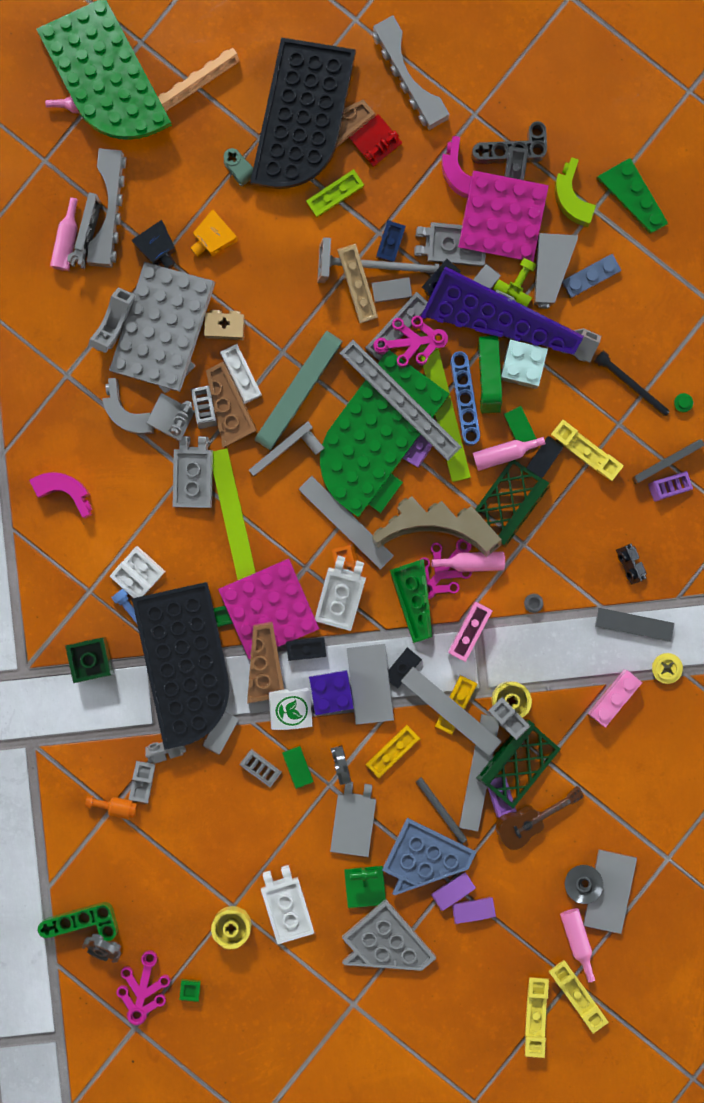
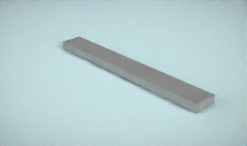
(400, 400)

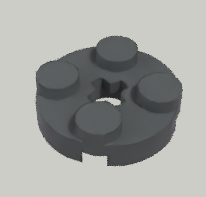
(341, 765)
(102, 949)

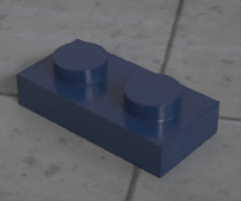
(390, 241)

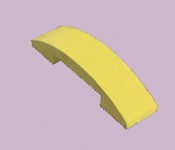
(586, 450)
(578, 996)
(536, 1017)

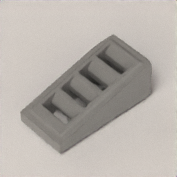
(204, 419)
(256, 773)

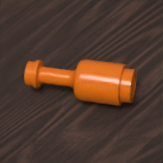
(116, 807)

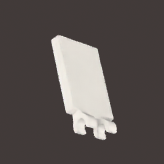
(340, 595)
(286, 907)

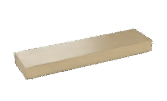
(357, 283)

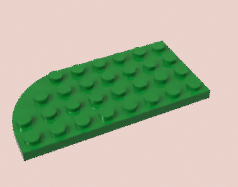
(103, 73)
(373, 436)

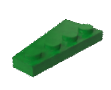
(632, 192)
(413, 596)

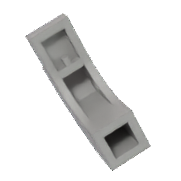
(113, 321)
(130, 422)

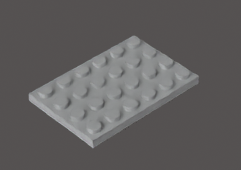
(162, 326)

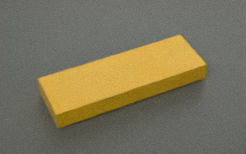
(461, 695)
(392, 751)

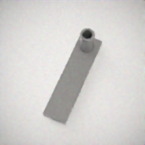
(304, 433)

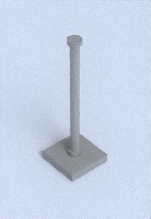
(326, 261)

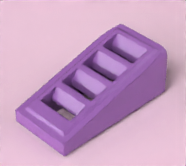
(659, 490)

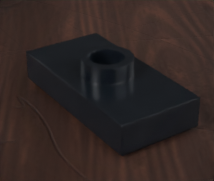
(402, 666)

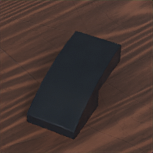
(545, 457)

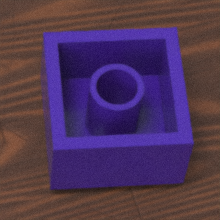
(331, 692)

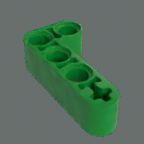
(490, 374)
(77, 923)

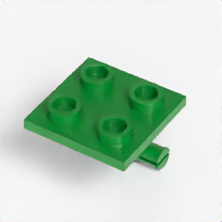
(364, 886)

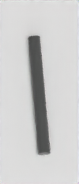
(441, 810)

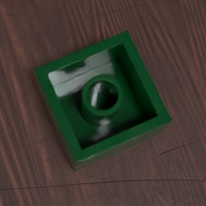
(89, 660)

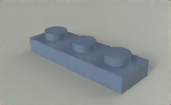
(591, 276)

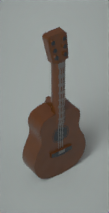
(518, 827)

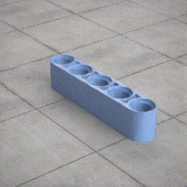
(468, 390)

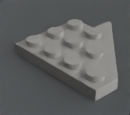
(386, 941)

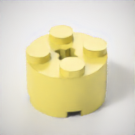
(519, 693)
(223, 935)

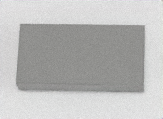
(391, 290)

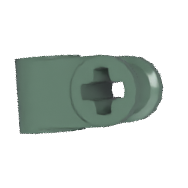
(240, 168)

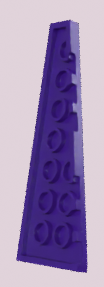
(475, 306)

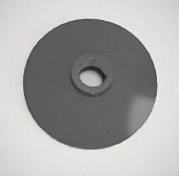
(574, 885)

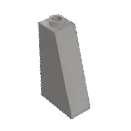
(552, 262)

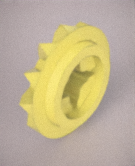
(676, 668)

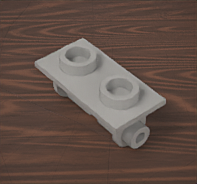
(156, 753)

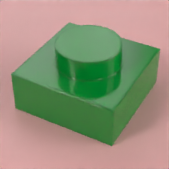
(190, 990)

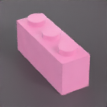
(469, 631)
(614, 698)

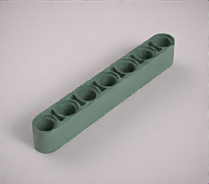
(298, 390)

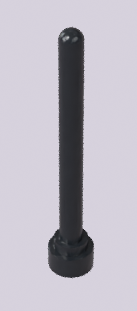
(604, 361)

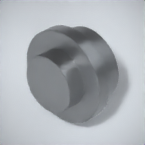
(533, 603)

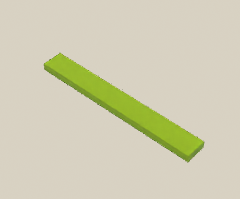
(446, 416)
(232, 514)

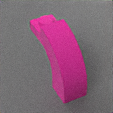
(453, 174)
(52, 482)

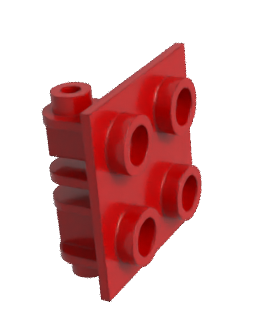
(376, 140)

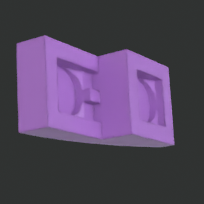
(453, 891)
(473, 910)

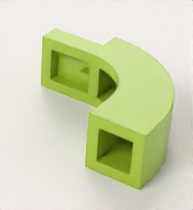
(571, 206)

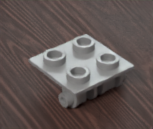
(171, 416)

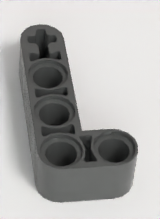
(531, 143)

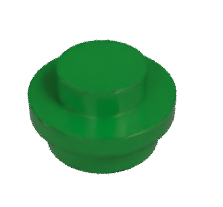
(683, 402)

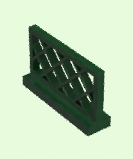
(525, 507)
(503, 756)

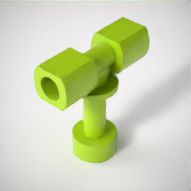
(515, 289)

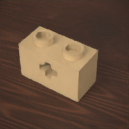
(214, 330)

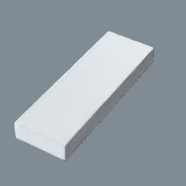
(241, 373)

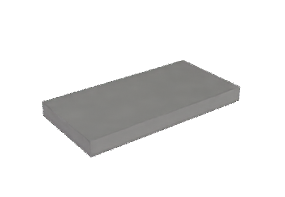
(370, 684)
(610, 908)

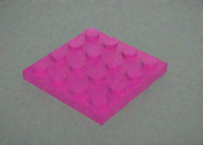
(503, 216)
(269, 597)

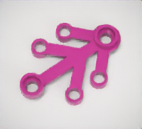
(413, 341)
(442, 572)
(142, 991)

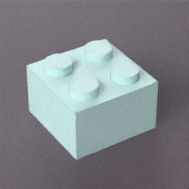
(523, 364)

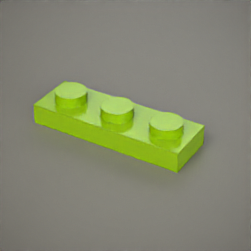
(335, 193)

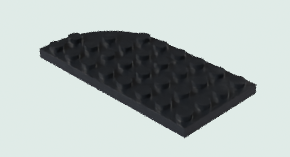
(302, 113)
(183, 662)

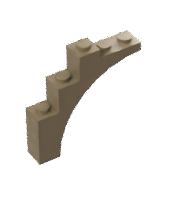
(439, 518)

